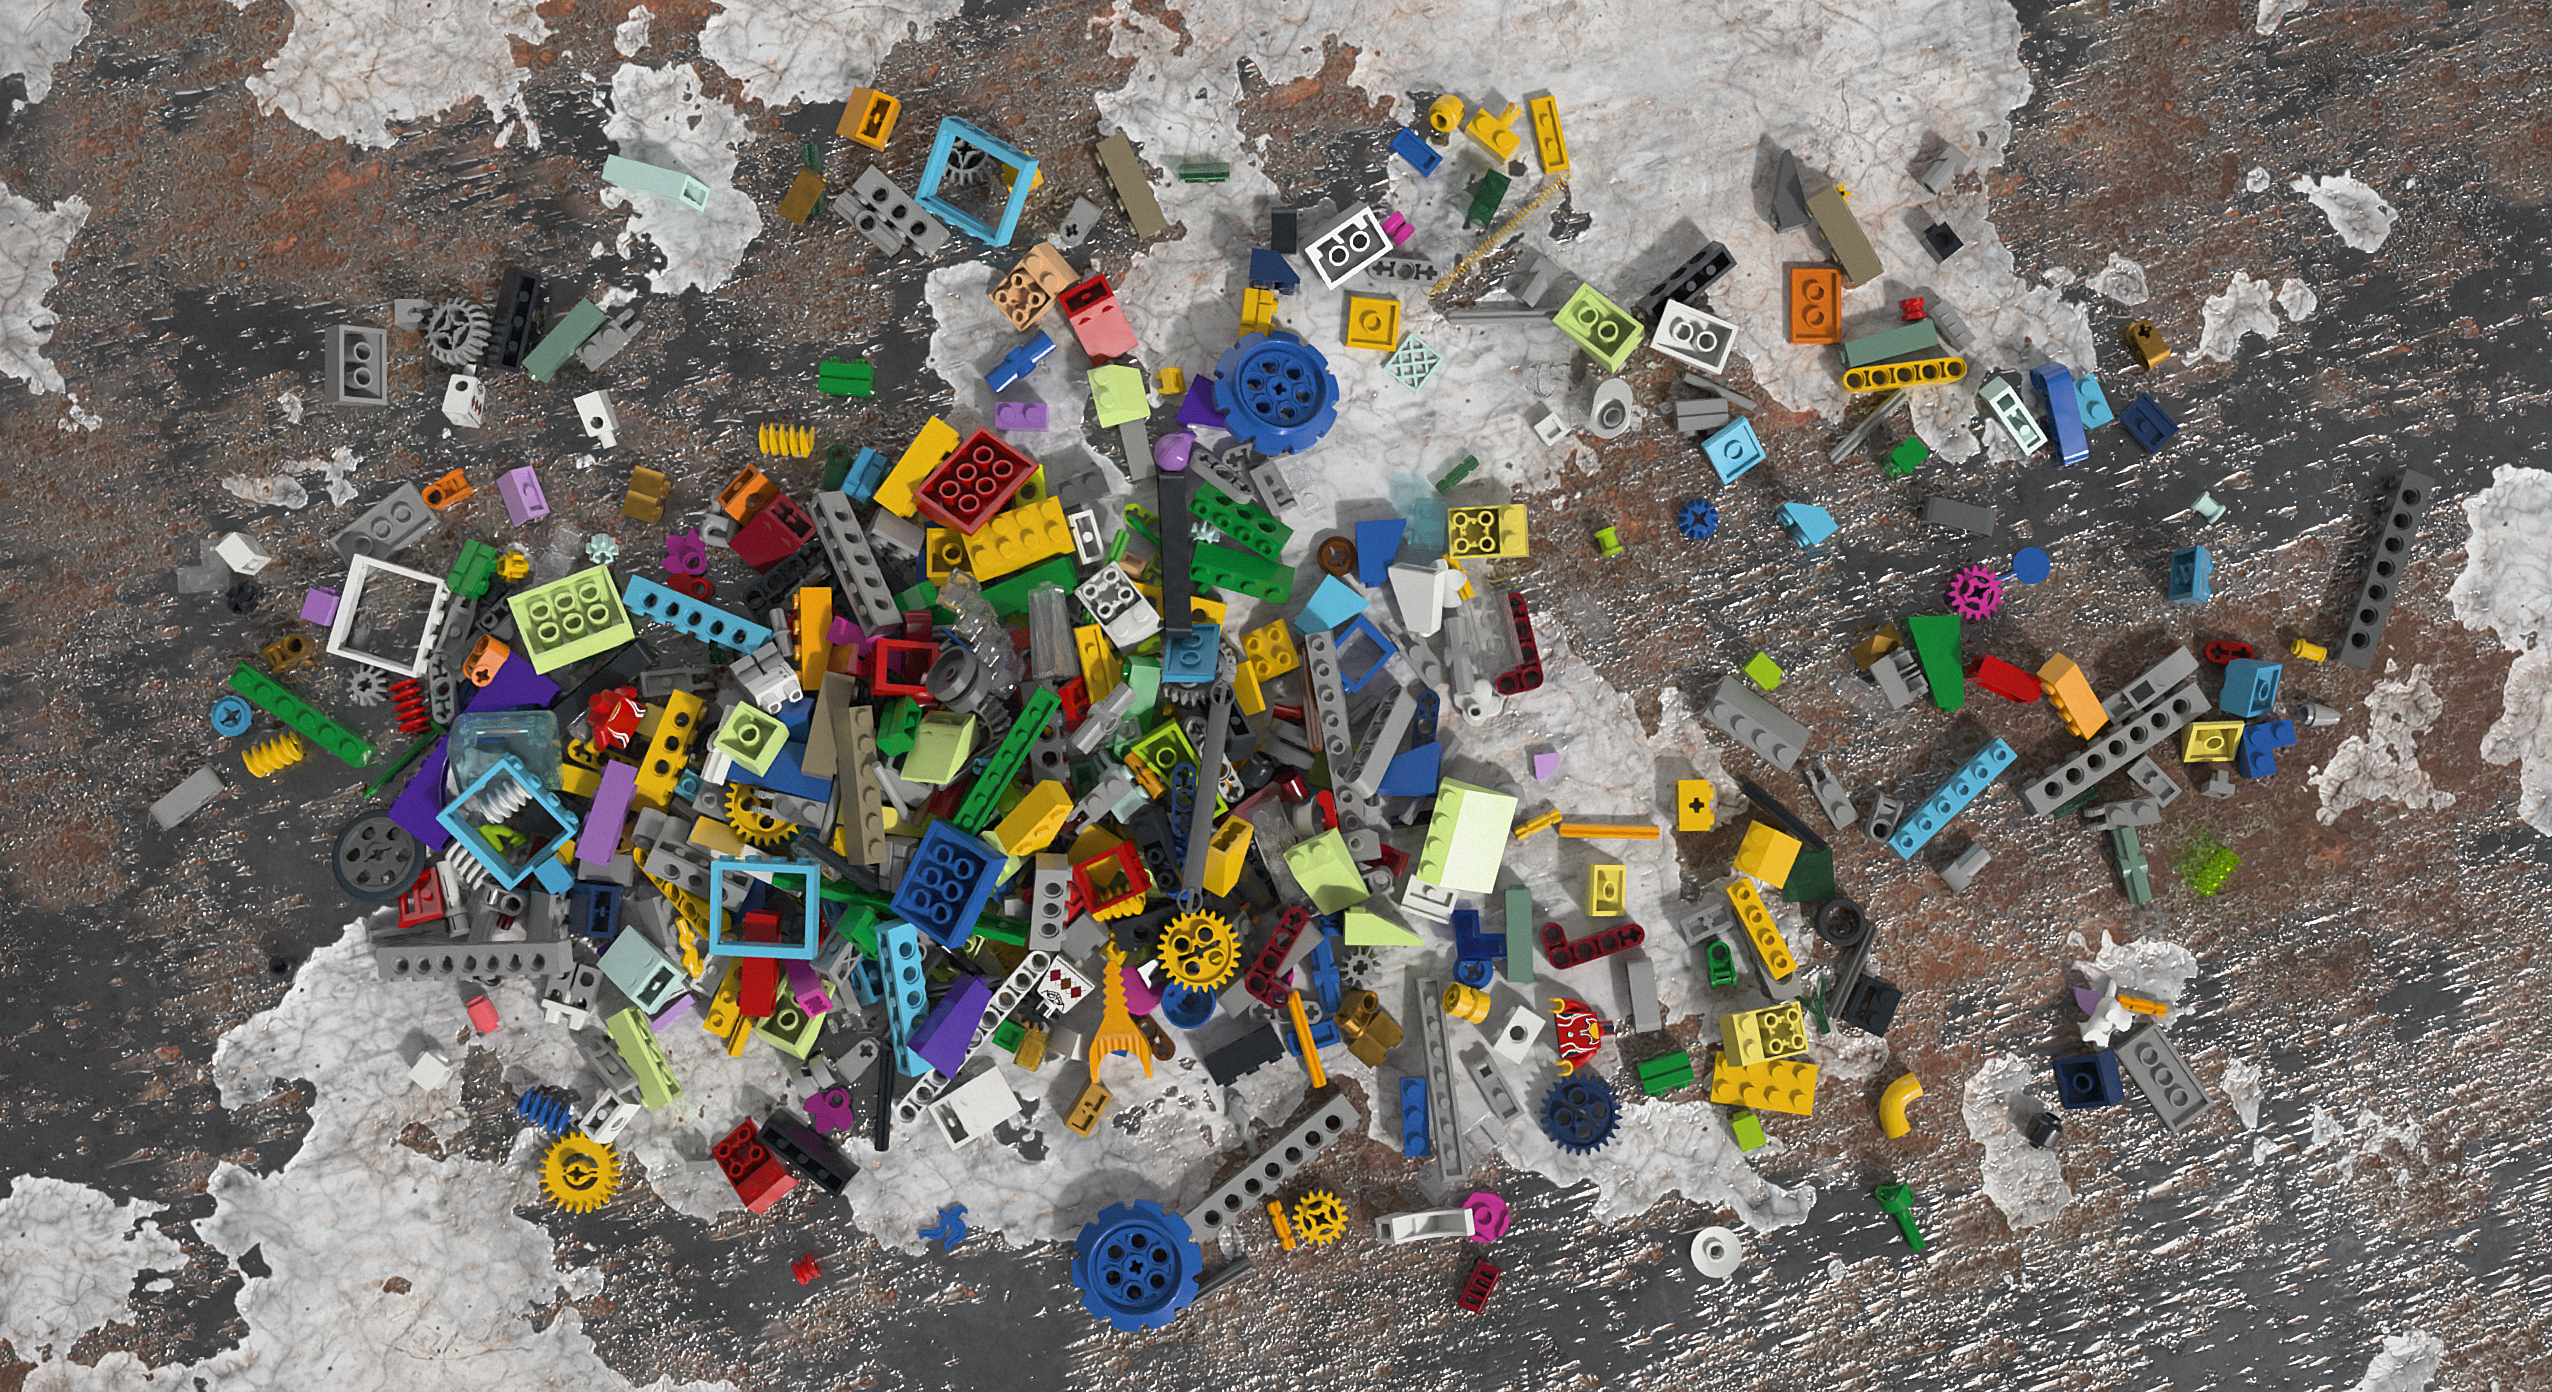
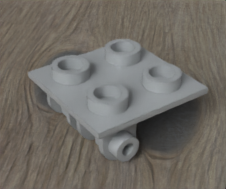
(1897, 678)
(712, 800)

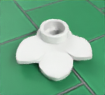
(1453, 581)
(1480, 700)

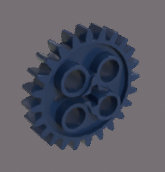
(1568, 1132)

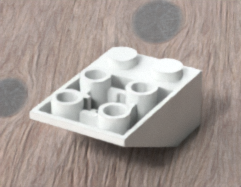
(1119, 608)
(974, 1107)

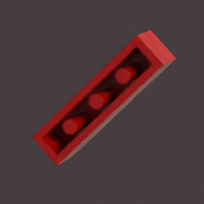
(759, 974)

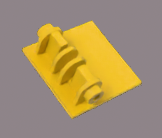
(1270, 651)

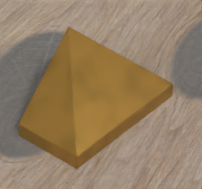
(1877, 646)

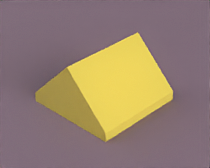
(2211, 741)
(1605, 890)

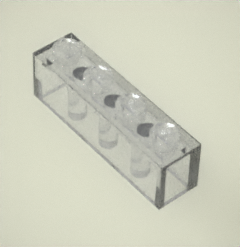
(1274, 840)

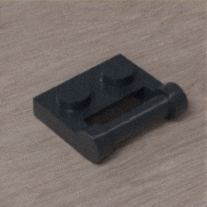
(1879, 1008)

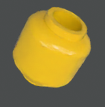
(1446, 113)

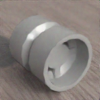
(812, 1076)

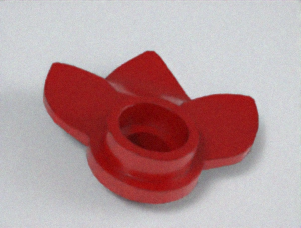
(687, 585)

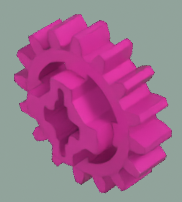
(1970, 584)

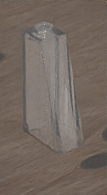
(1051, 634)

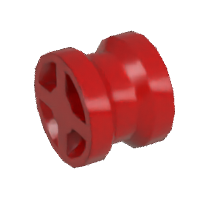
(1912, 309)
(806, 1269)

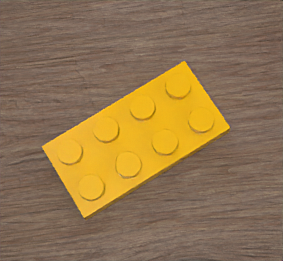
(1765, 1085)

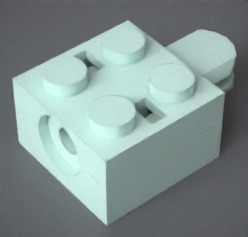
(1136, 801)

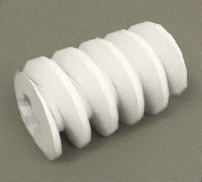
(505, 801)
(468, 863)

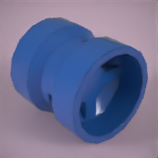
(1331, 927)

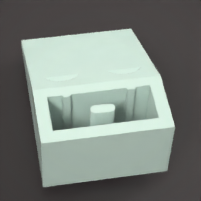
(641, 970)

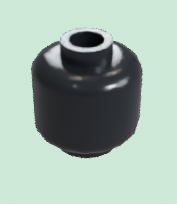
(1255, 770)
(2044, 1130)

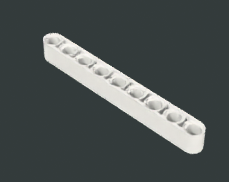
(984, 1028)

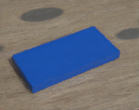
(785, 775)

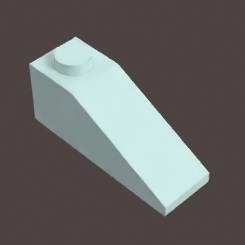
(2012, 415)

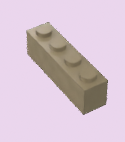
(1131, 186)
(1844, 234)
(821, 751)

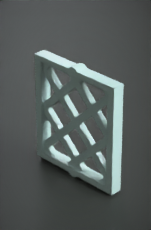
(1401, 379)

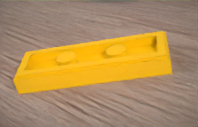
(1549, 134)
(1093, 662)

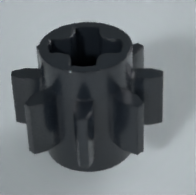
(242, 599)

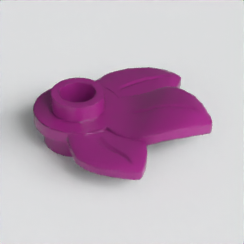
(682, 551)
(828, 1112)

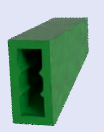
(1939, 658)

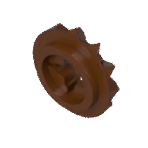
(1348, 559)

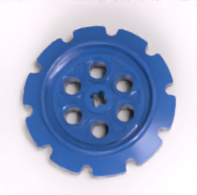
(1275, 393)
(1156, 1302)

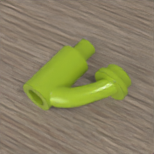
(489, 834)

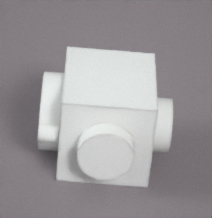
(431, 1069)

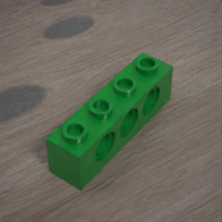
(1241, 521)

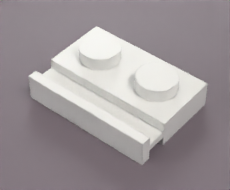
(1429, 900)

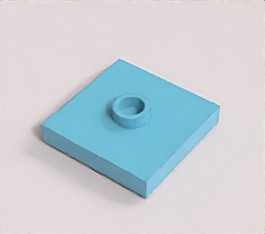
(1733, 450)

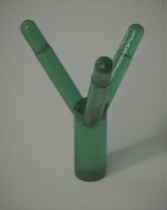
(1818, 1011)

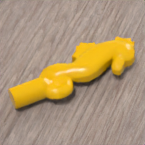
(690, 957)

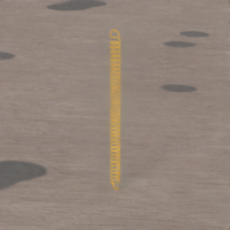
(1497, 236)

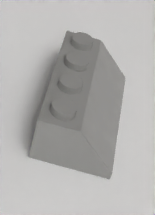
(1755, 724)

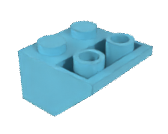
(1806, 522)

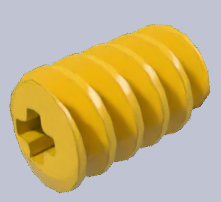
(786, 440)
(273, 756)
(1128, 907)

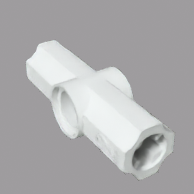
(717, 762)

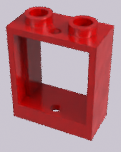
(879, 667)
(2004, 679)
(1132, 866)

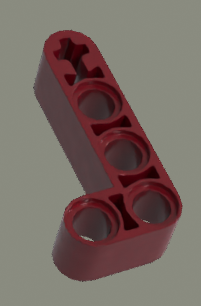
(1527, 640)
(914, 665)
(1284, 782)
(1593, 940)
(1281, 952)

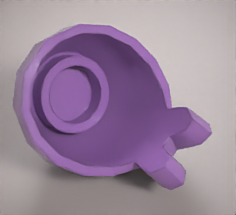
(1174, 450)

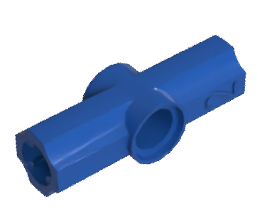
(1020, 362)
(1326, 976)

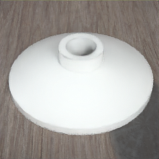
(1727, 1258)

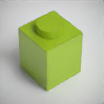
(1762, 672)
(1746, 1130)

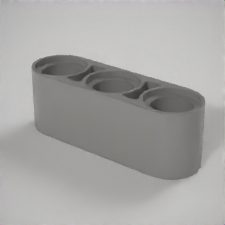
(186, 798)
(1643, 994)

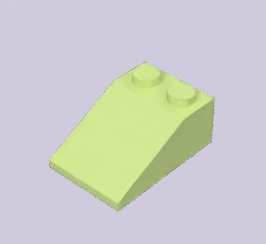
(1599, 327)
(1327, 872)
(790, 1025)

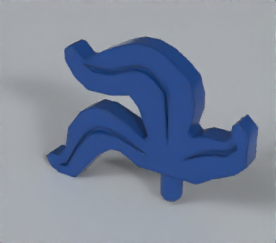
(957, 1226)

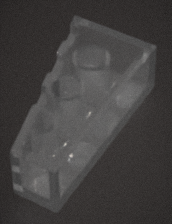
(1479, 1146)

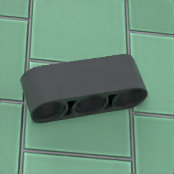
(1958, 516)

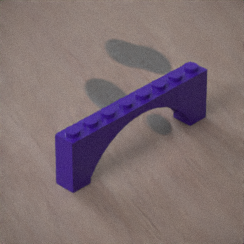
(426, 793)

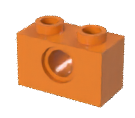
(748, 482)

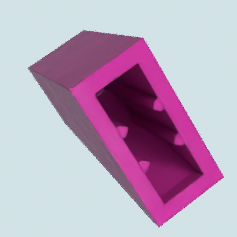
(808, 987)

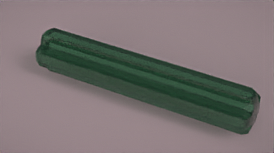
(811, 158)

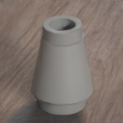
(2317, 715)

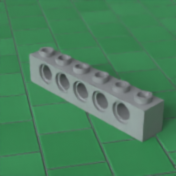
(854, 564)

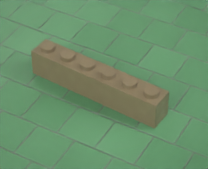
(859, 785)

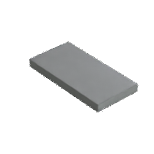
(386, 527)
(2163, 1077)

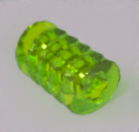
(2215, 872)

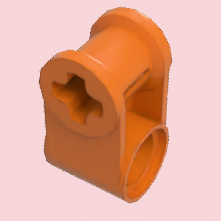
(452, 489)
(485, 659)

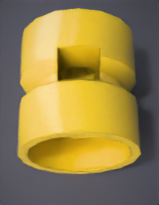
(1466, 1002)

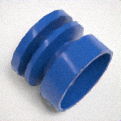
(1180, 1013)

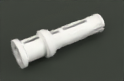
(455, 910)

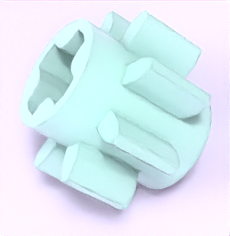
(1204, 532)
(602, 548)

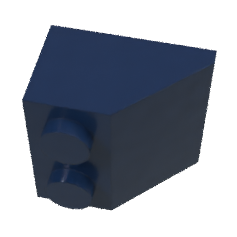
(2089, 1079)

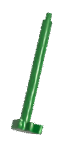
(1155, 541)
(436, 729)

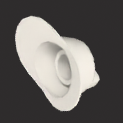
(1611, 408)
(1308, 818)

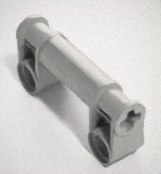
(495, 900)

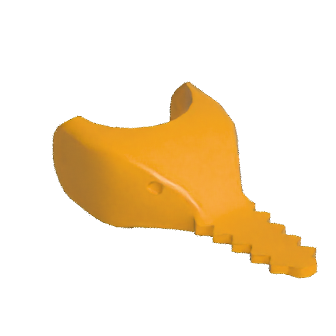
(1117, 1028)

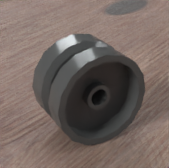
(959, 679)
(1289, 747)

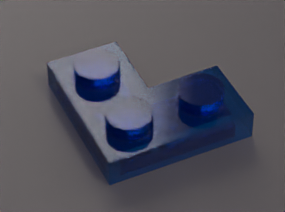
(1473, 945)

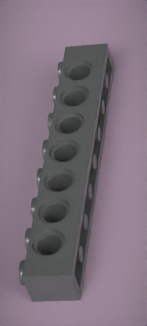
(2418, 490)

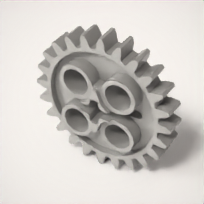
(1196, 691)

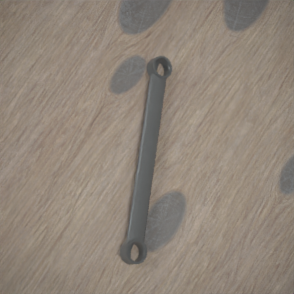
(1205, 797)

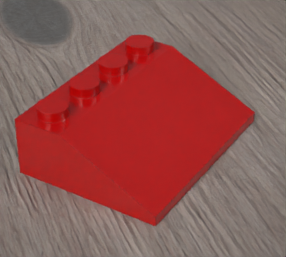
(973, 482)

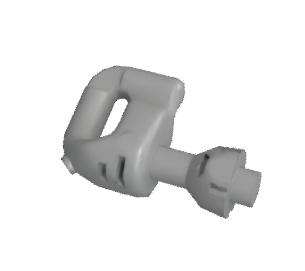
(713, 521)

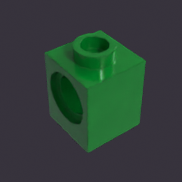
(1009, 1035)

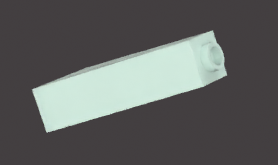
(656, 182)

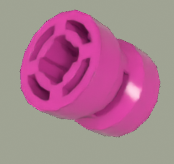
(1393, 223)

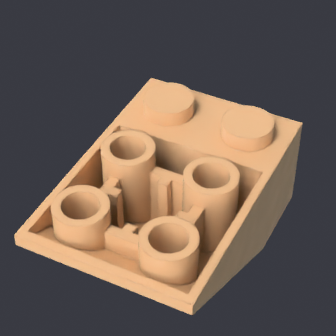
(1034, 286)

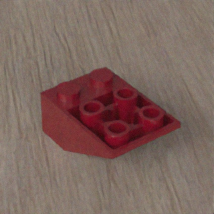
(773, 533)

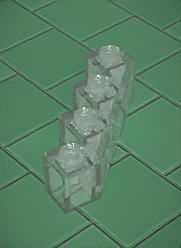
(979, 625)

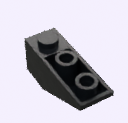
(1156, 842)

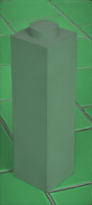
(564, 340)
(1888, 345)
(1518, 933)

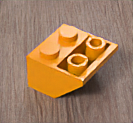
(869, 118)

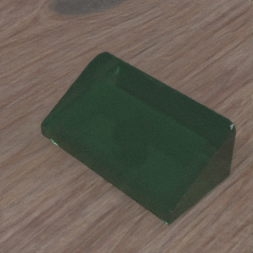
(1204, 173)
(1084, 778)

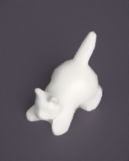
(2106, 1017)

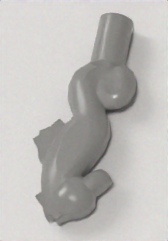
(1238, 1115)

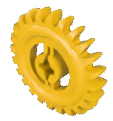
(556, 1171)

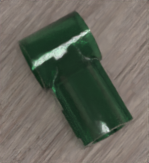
(834, 472)

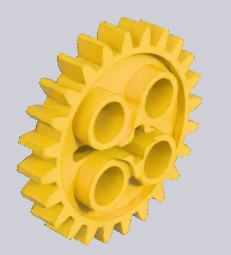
(751, 822)
(1209, 971)

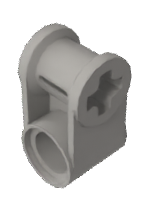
(1082, 218)
(1884, 816)
(856, 1061)

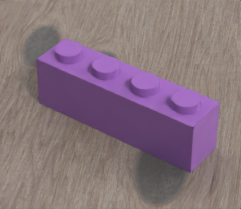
(608, 813)

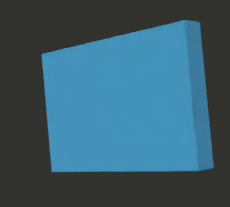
(1193, 657)

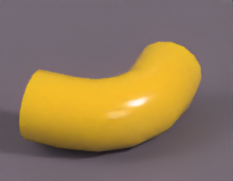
(1894, 1103)

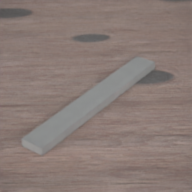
(1440, 1079)

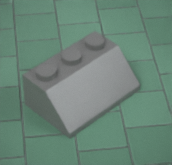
(1345, 244)
(355, 366)

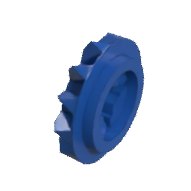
(1686, 519)
(1475, 981)

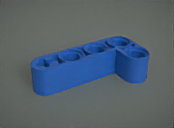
(2062, 411)

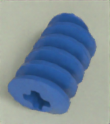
(544, 1111)

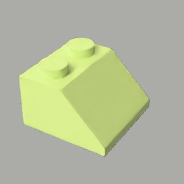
(1118, 394)
(751, 738)

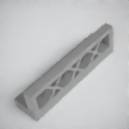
(837, 951)

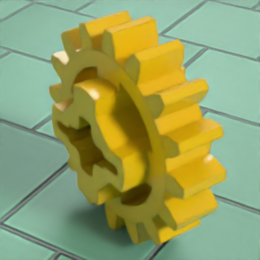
(1330, 1222)

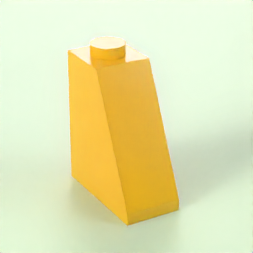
(1226, 855)

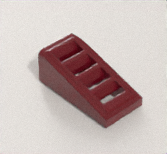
(1485, 1266)

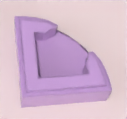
(1545, 764)
(2086, 999)

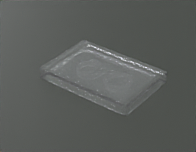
(1492, 632)

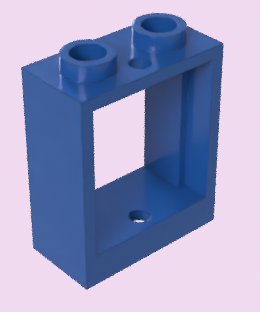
(1373, 634)

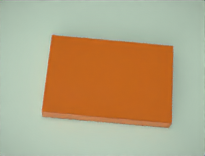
(1814, 306)

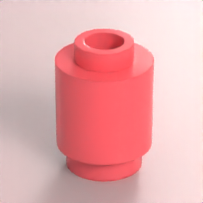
(483, 1014)

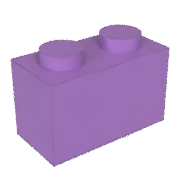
(1021, 417)
(322, 605)

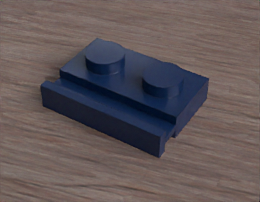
(2147, 423)

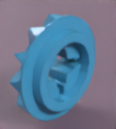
(220, 714)

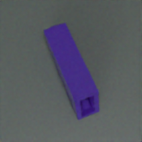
(1199, 408)
(952, 1024)

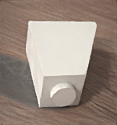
(1419, 596)

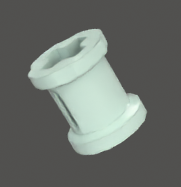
(2208, 507)

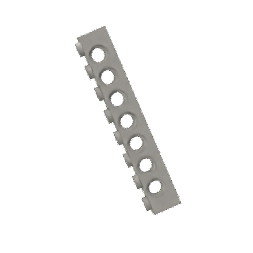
(2192, 705)
(1335, 727)
(556, 953)
(1337, 1105)

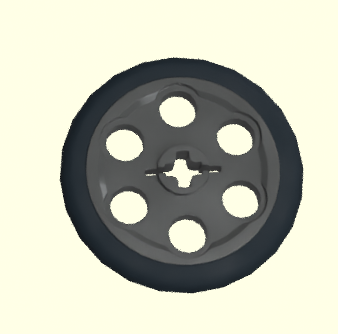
(375, 889)

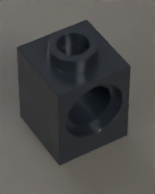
(1939, 253)

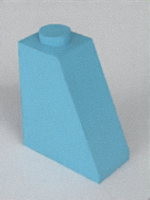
(1329, 607)

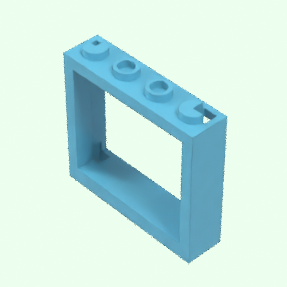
(925, 196)
(481, 849)
(760, 949)

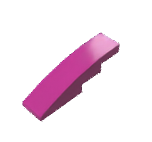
(846, 632)

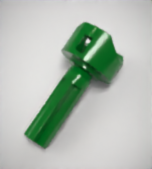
(1897, 1200)

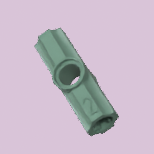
(2131, 865)

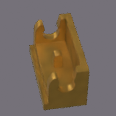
(802, 195)
(1087, 1107)

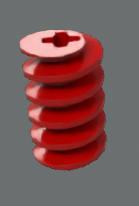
(408, 707)

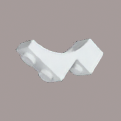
(1429, 1223)

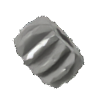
(365, 694)
(1352, 961)

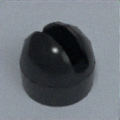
(278, 967)

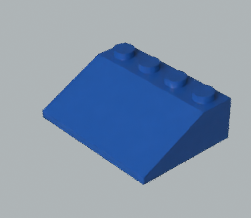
(948, 884)

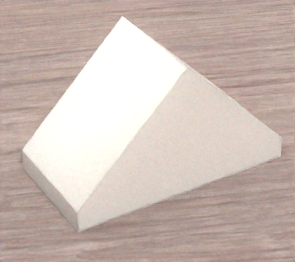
(1071, 1043)

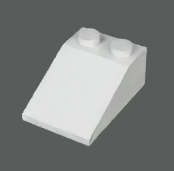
(1694, 337)

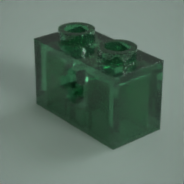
(1488, 199)

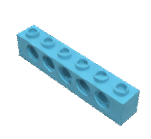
(642, 590)
(1950, 798)
(898, 986)

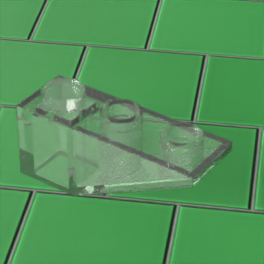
(1127, 731)

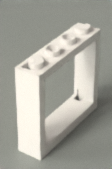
(349, 603)

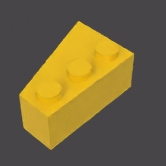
(1035, 820)

